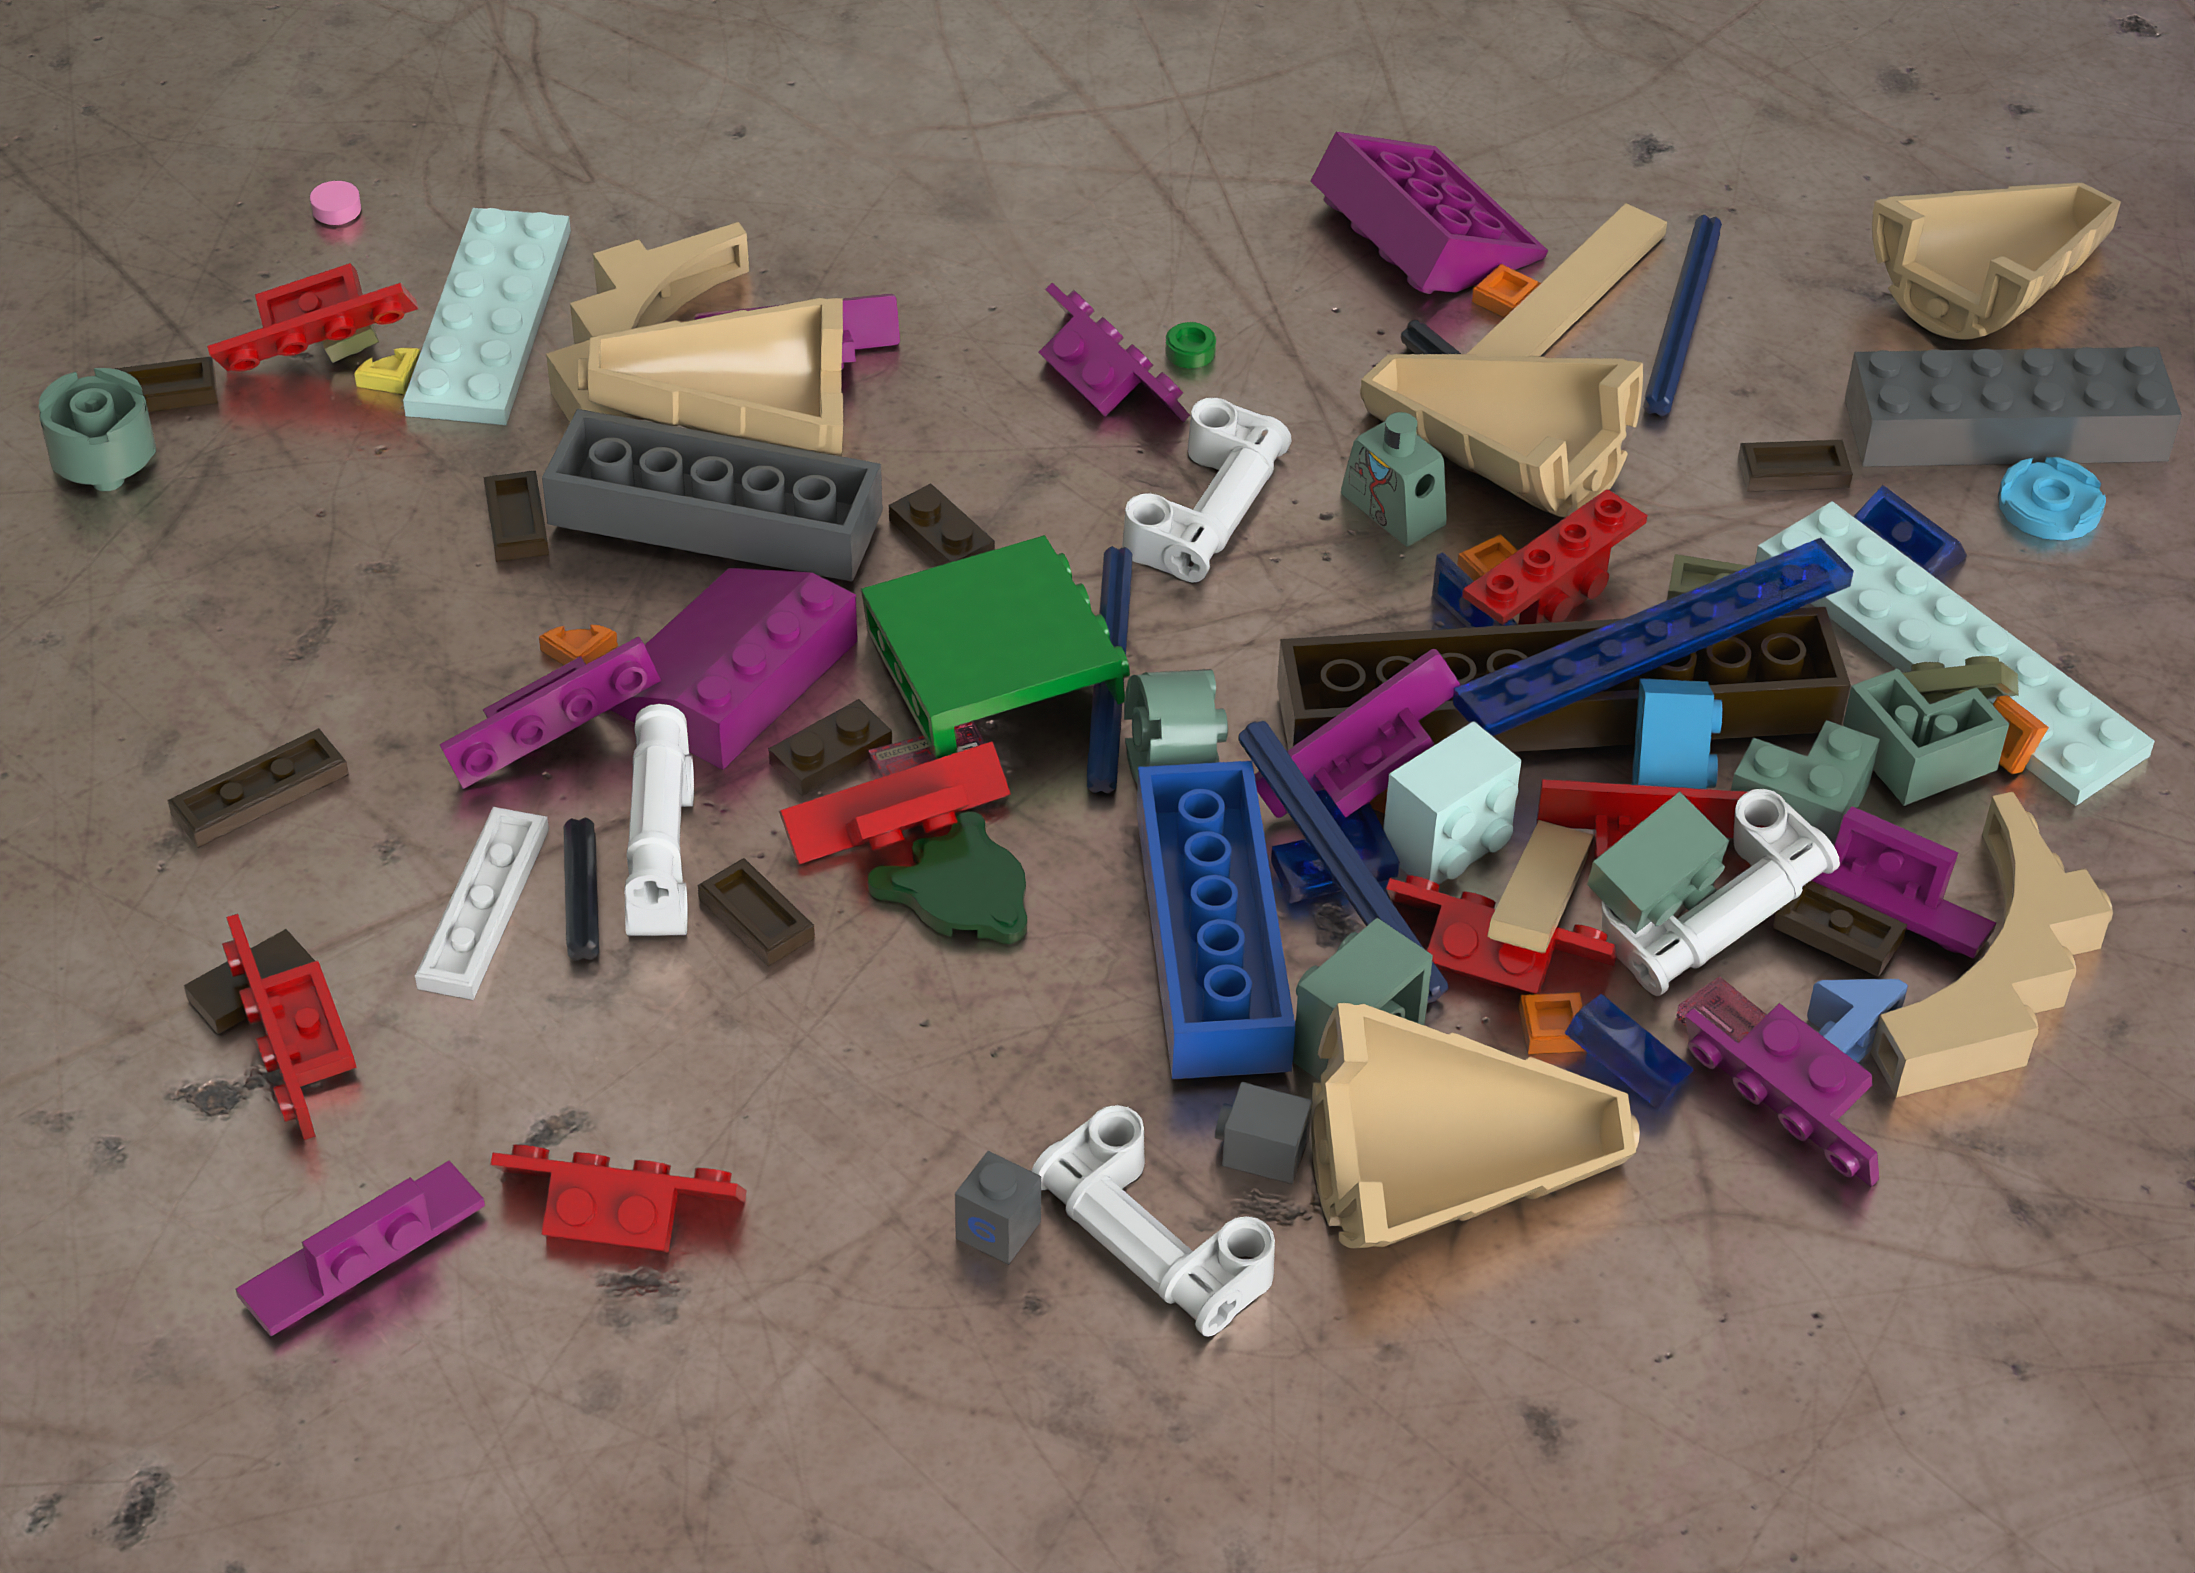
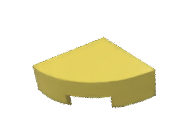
(389, 373)

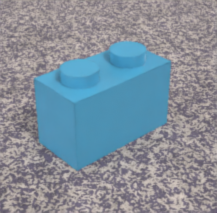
(1675, 734)

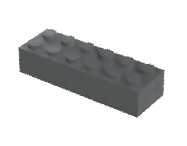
(2011, 406)
(713, 494)

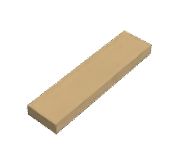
(1540, 886)

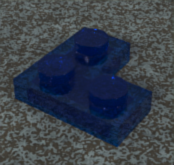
(1306, 876)

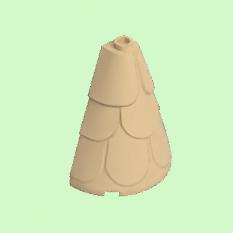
(1985, 256)
(730, 374)
(1520, 421)
(1447, 1128)

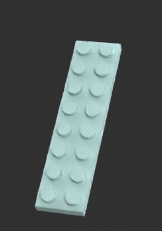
(1918, 619)

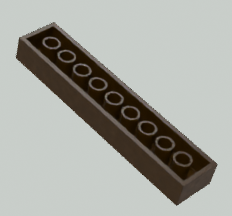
(1769, 678)

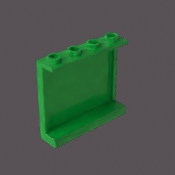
(989, 637)

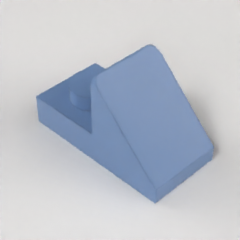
(1851, 1011)

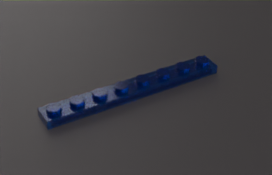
(1652, 637)

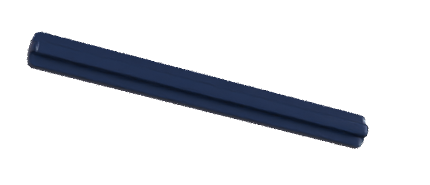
(1682, 316)
(1106, 713)
(1326, 837)

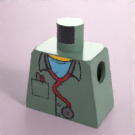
(1397, 479)

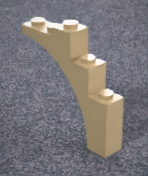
(639, 291)
(1988, 1015)

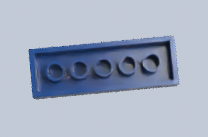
(1214, 921)

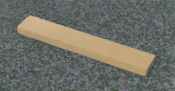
(1574, 285)

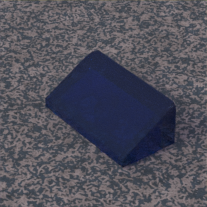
(1911, 532)
(1448, 589)
(1628, 1050)

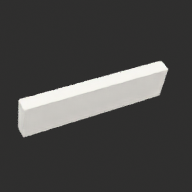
(482, 903)

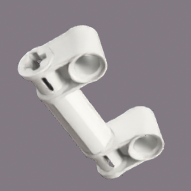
(1219, 438)
(660, 788)
(1782, 861)
(1206, 1282)

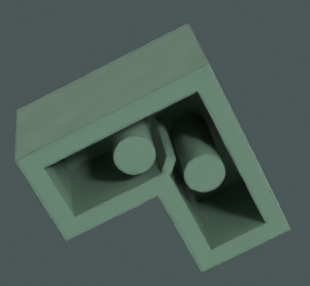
(1922, 743)
(1814, 785)
(1660, 865)

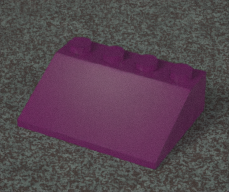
(1422, 212)
(746, 655)

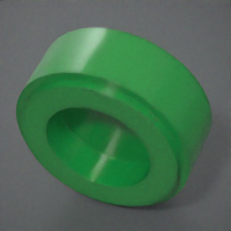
(1190, 345)

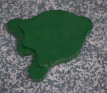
(960, 883)

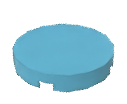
(2051, 498)

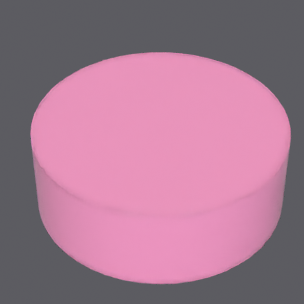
(335, 202)

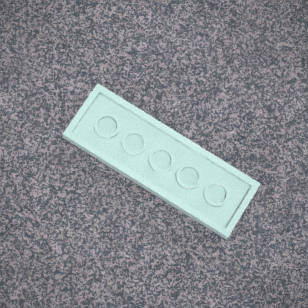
(487, 317)

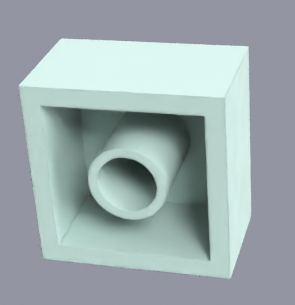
(1452, 804)

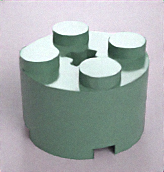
(96, 427)
(1173, 719)

